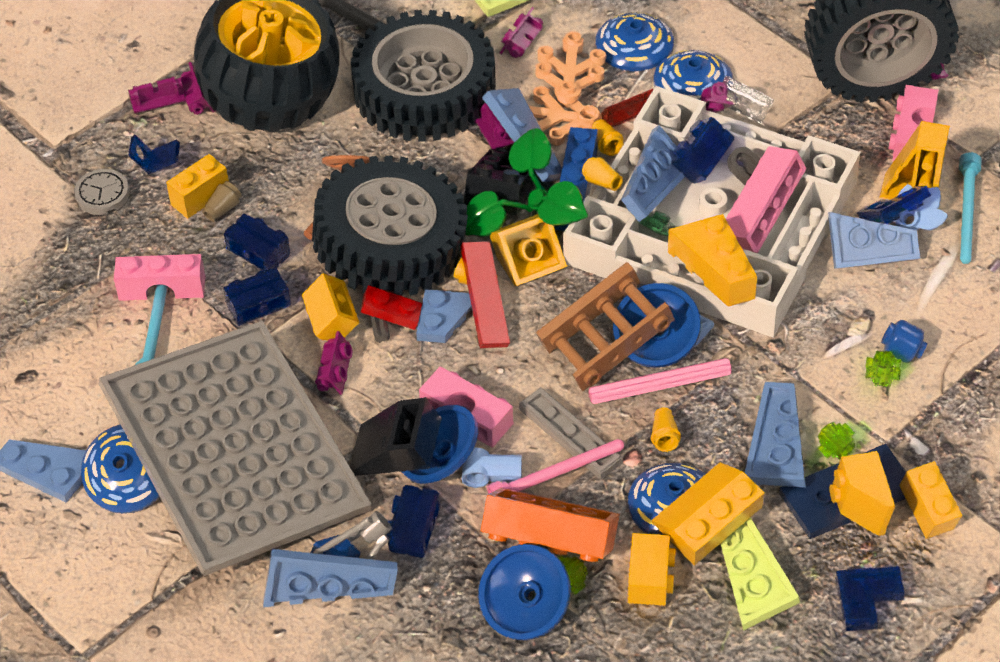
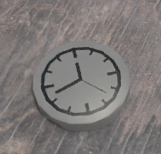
(101, 191)

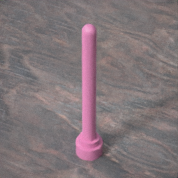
(559, 468)

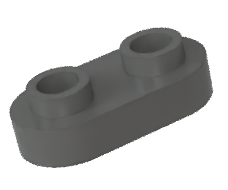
(749, 160)

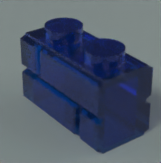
(702, 149)
(257, 242)
(256, 296)
(413, 520)

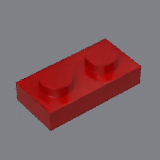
(391, 307)

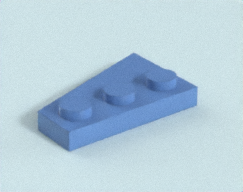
(869, 242)
(44, 467)

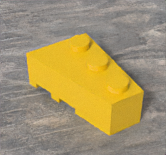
(918, 161)
(716, 257)

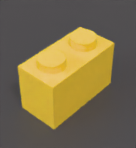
(195, 185)
(330, 307)
(930, 500)
(649, 569)

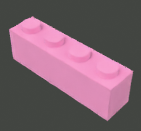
(765, 196)

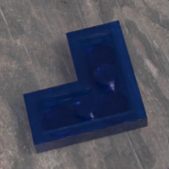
(889, 209)
(861, 589)

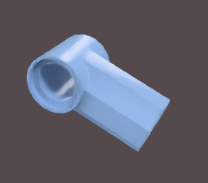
(487, 467)

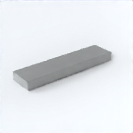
(567, 430)

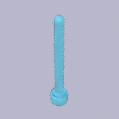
(969, 166)
(154, 324)

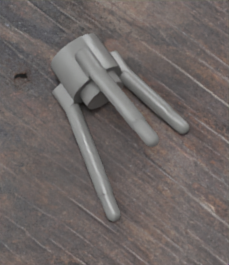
(370, 528)

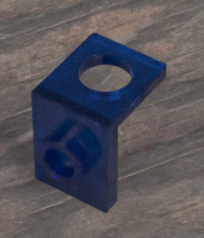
(154, 159)

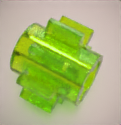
(883, 368)
(836, 440)
(577, 573)

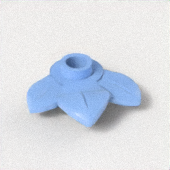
(925, 217)

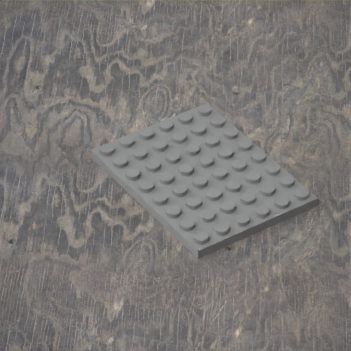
(234, 447)

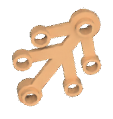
(568, 90)
(581, 117)

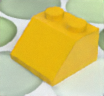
(528, 249)
(863, 491)

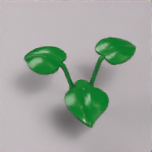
(558, 207)

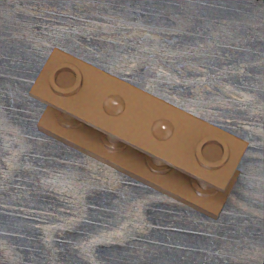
(587, 308)

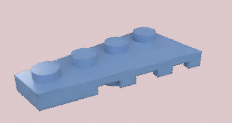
(517, 119)
(653, 175)
(776, 442)
(305, 576)

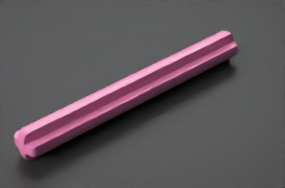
(659, 381)

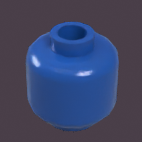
(904, 341)

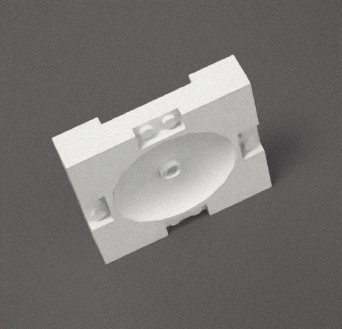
(614, 236)

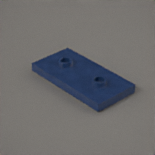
(813, 503)

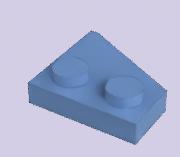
(442, 314)

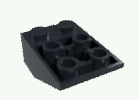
(497, 175)
(397, 439)

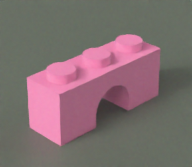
(915, 106)
(179, 272)
(491, 413)

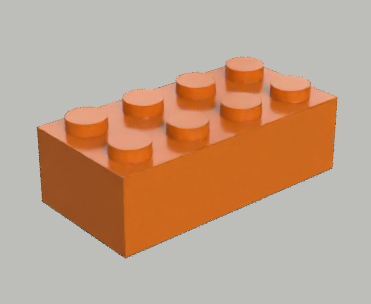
(550, 524)

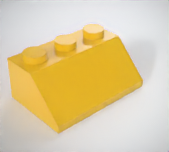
(710, 511)

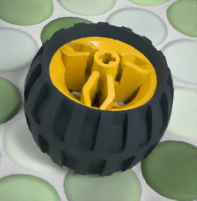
(266, 61)

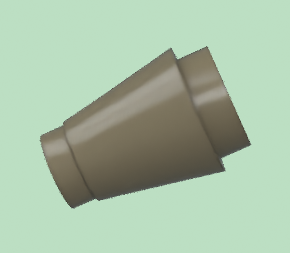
(223, 199)

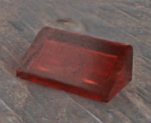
(626, 109)

